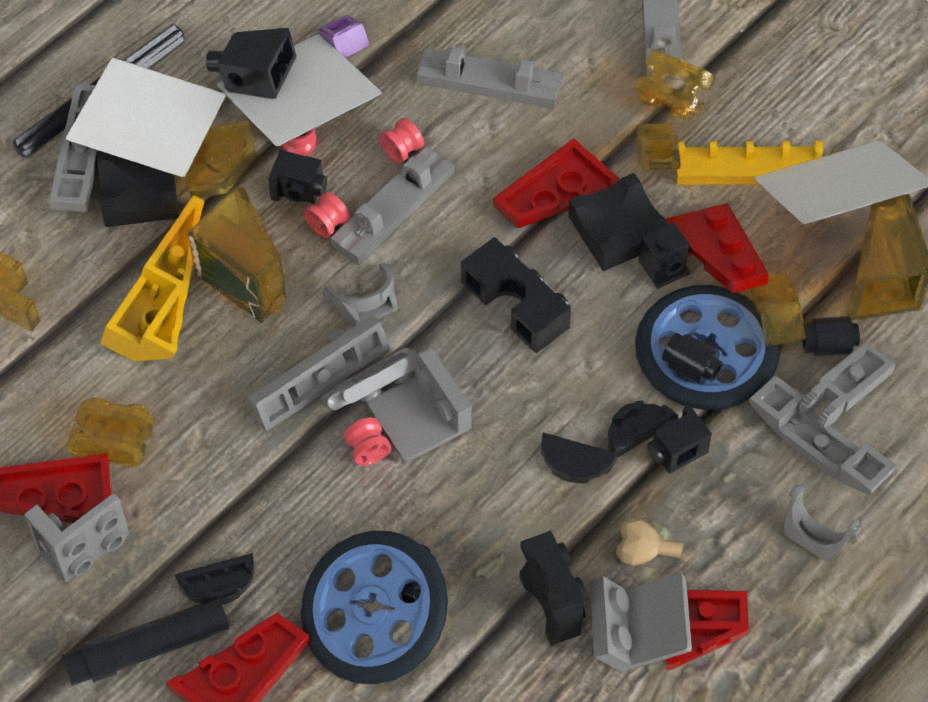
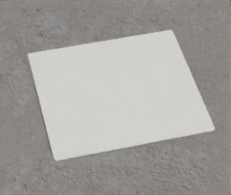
(315, 91)
(146, 117)
(842, 181)

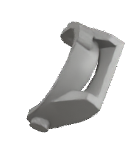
(376, 304)
(811, 535)

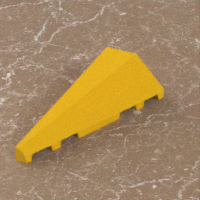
(152, 312)

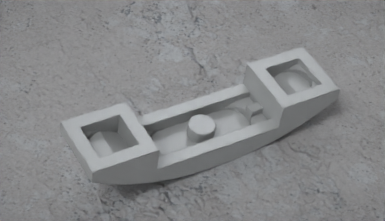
(823, 447)

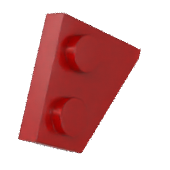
(715, 621)

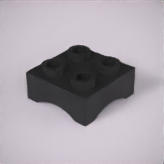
(134, 192)
(615, 221)
(553, 585)

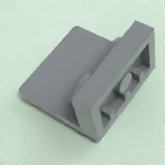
(422, 409)
(77, 547)
(640, 622)

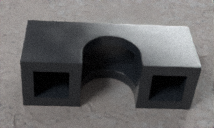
(498, 272)

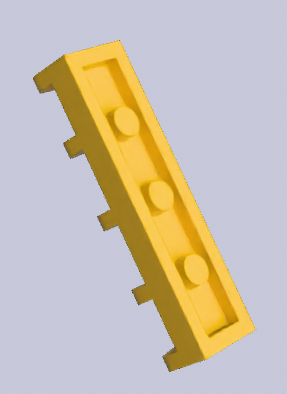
(739, 164)

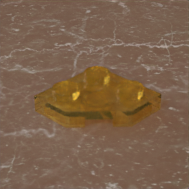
(221, 159)

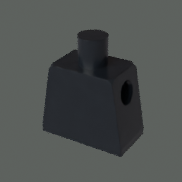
(254, 62)

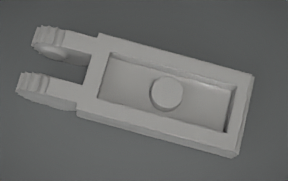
(848, 383)

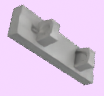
(661, 30)
(489, 77)
(75, 164)
(392, 205)
(318, 372)

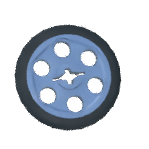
(709, 303)
(426, 615)

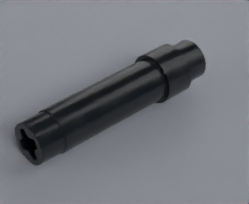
(104, 656)

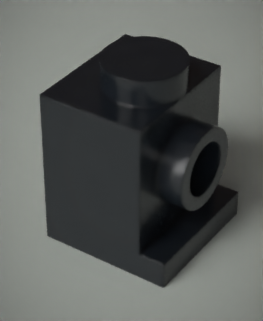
(297, 178)
(664, 255)
(680, 441)

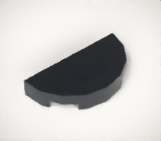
(635, 425)
(575, 460)
(218, 580)

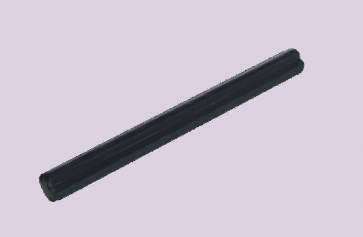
(57, 119)

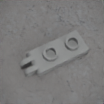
(368, 382)

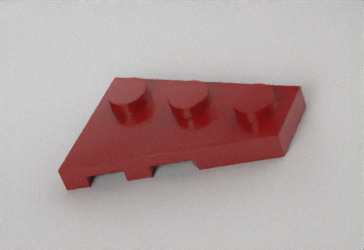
(552, 183)
(722, 247)
(57, 486)
(245, 668)

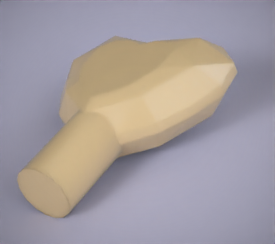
(643, 543)

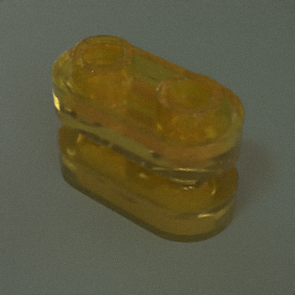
(682, 103)
(111, 430)

